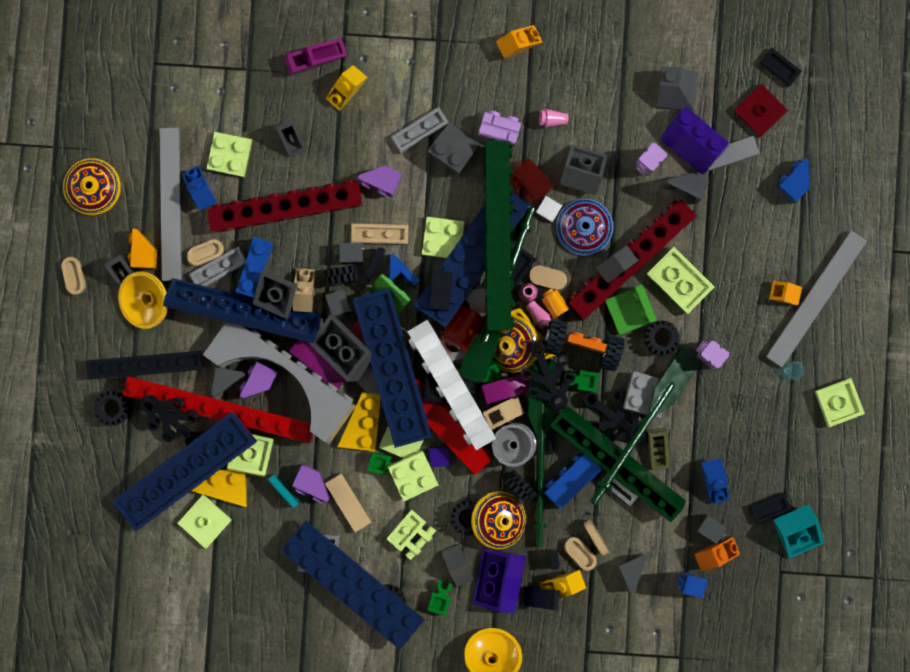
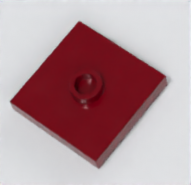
(760, 110)

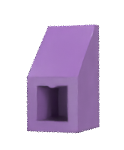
(383, 179)
(260, 380)
(311, 482)

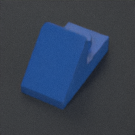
(397, 267)

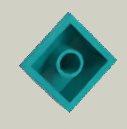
(799, 531)

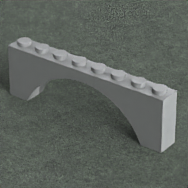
(327, 407)

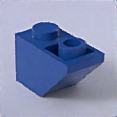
(797, 182)
(199, 188)
(715, 481)
(692, 584)

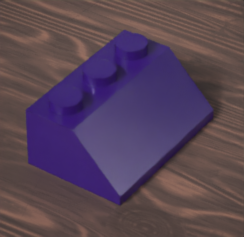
(694, 140)
(498, 580)

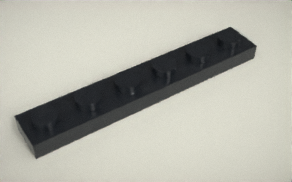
(144, 365)

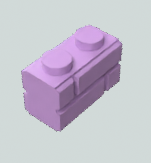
(499, 128)
(650, 159)
(712, 354)

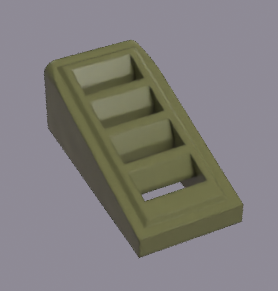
(653, 433)

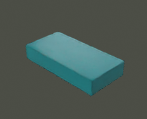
(284, 491)

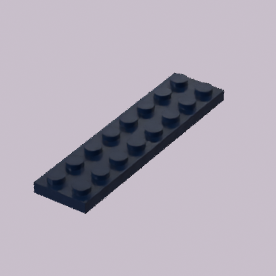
(467, 264)
(239, 310)
(392, 368)
(184, 471)
(352, 585)

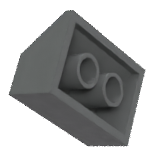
(342, 349)

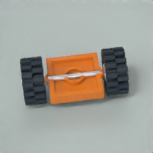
(610, 350)

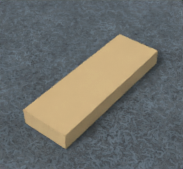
(379, 234)
(348, 502)

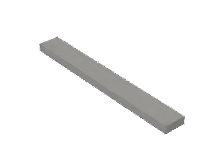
(170, 204)
(816, 299)

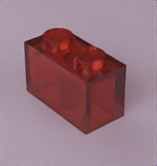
(532, 180)
(463, 329)

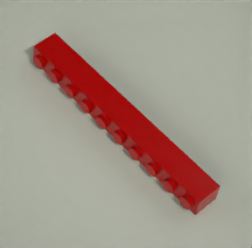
(218, 409)
(445, 427)

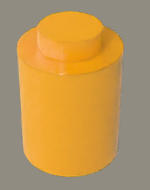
(555, 303)

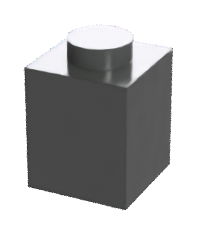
(350, 253)
(338, 304)
(711, 529)

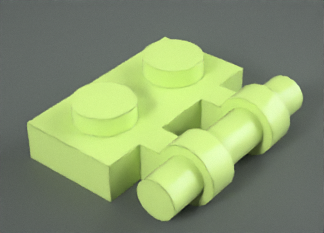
(407, 530)

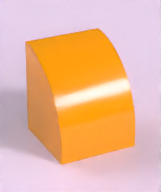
(785, 292)

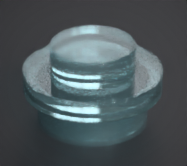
(794, 370)

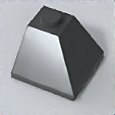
(676, 88)
(689, 186)
(275, 294)

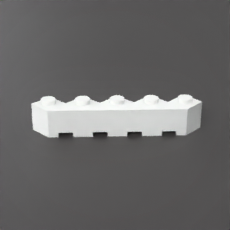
(451, 385)

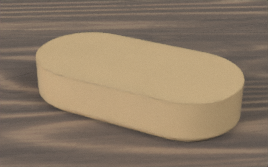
(205, 252)
(73, 276)
(548, 277)
(595, 536)
(580, 553)

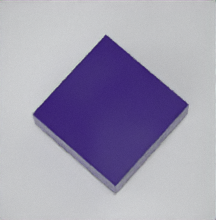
(439, 457)

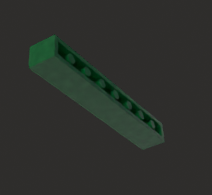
(606, 453)

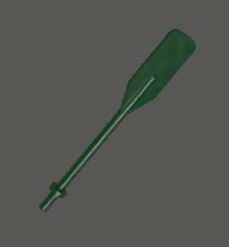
(481, 352)
(663, 396)
(540, 417)

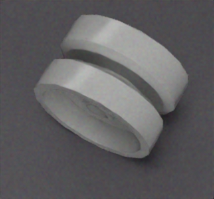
(525, 441)

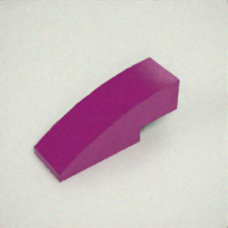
(315, 56)
(313, 360)
(505, 388)

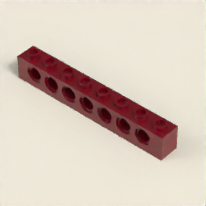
(217, 212)
(684, 216)

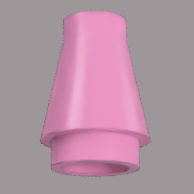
(552, 118)
(527, 298)
(539, 315)

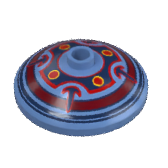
(580, 240)

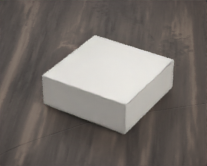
(549, 209)

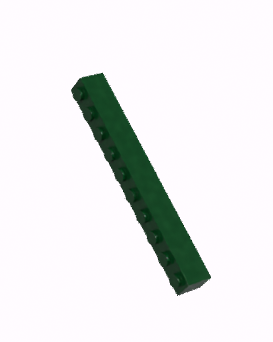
(497, 237)

